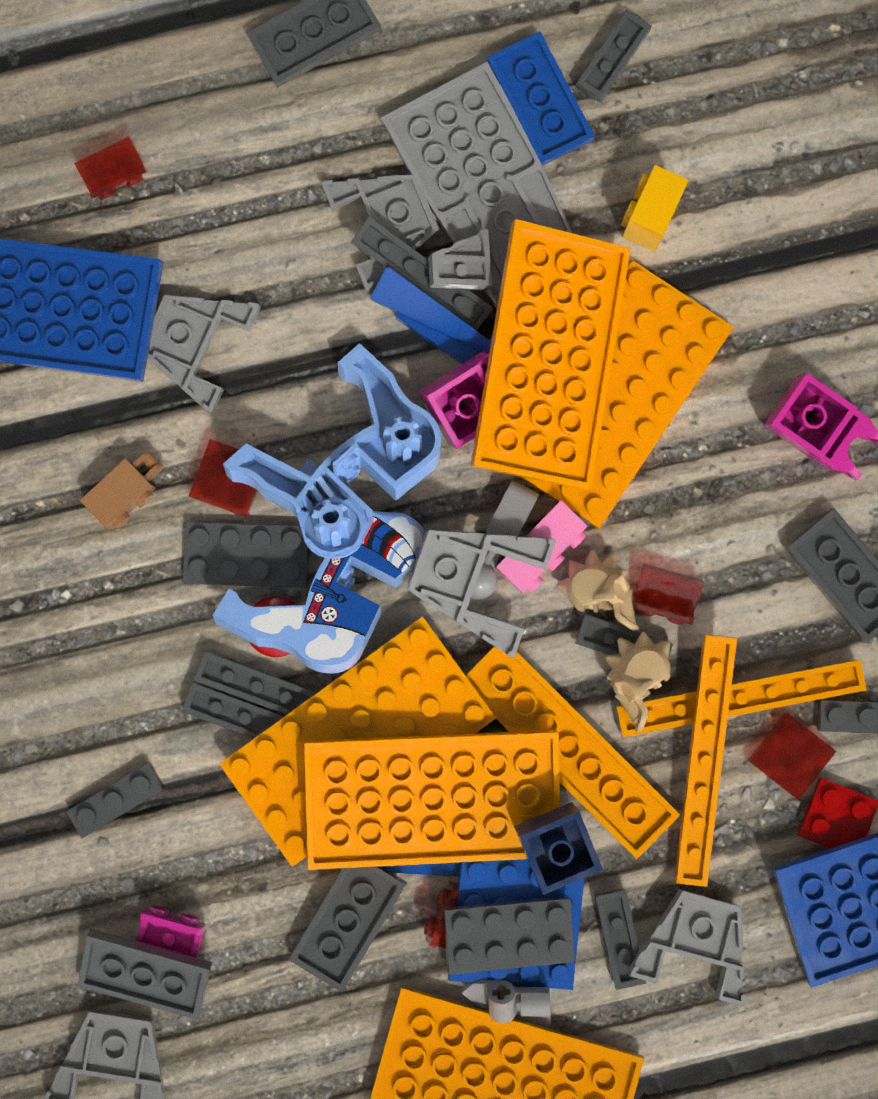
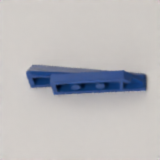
(428, 317)

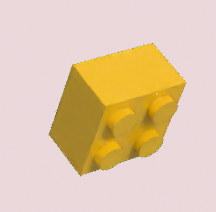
(657, 200)

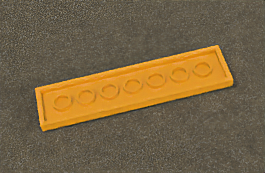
(586, 760)

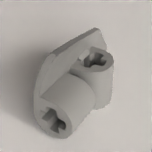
(511, 1002)

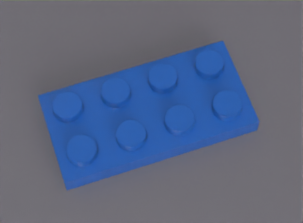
(541, 98)

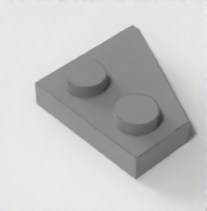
(462, 264)

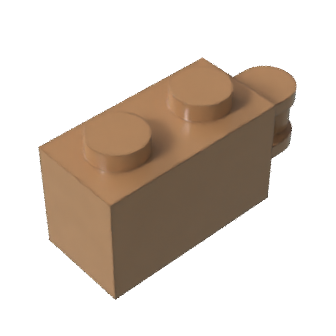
(122, 491)

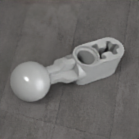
(508, 521)

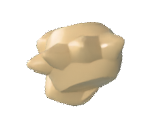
(600, 586)
(637, 670)

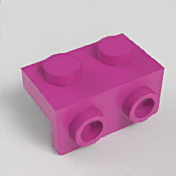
(170, 931)

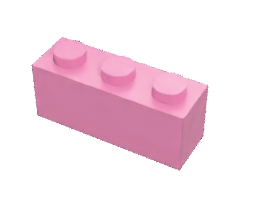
(559, 525)

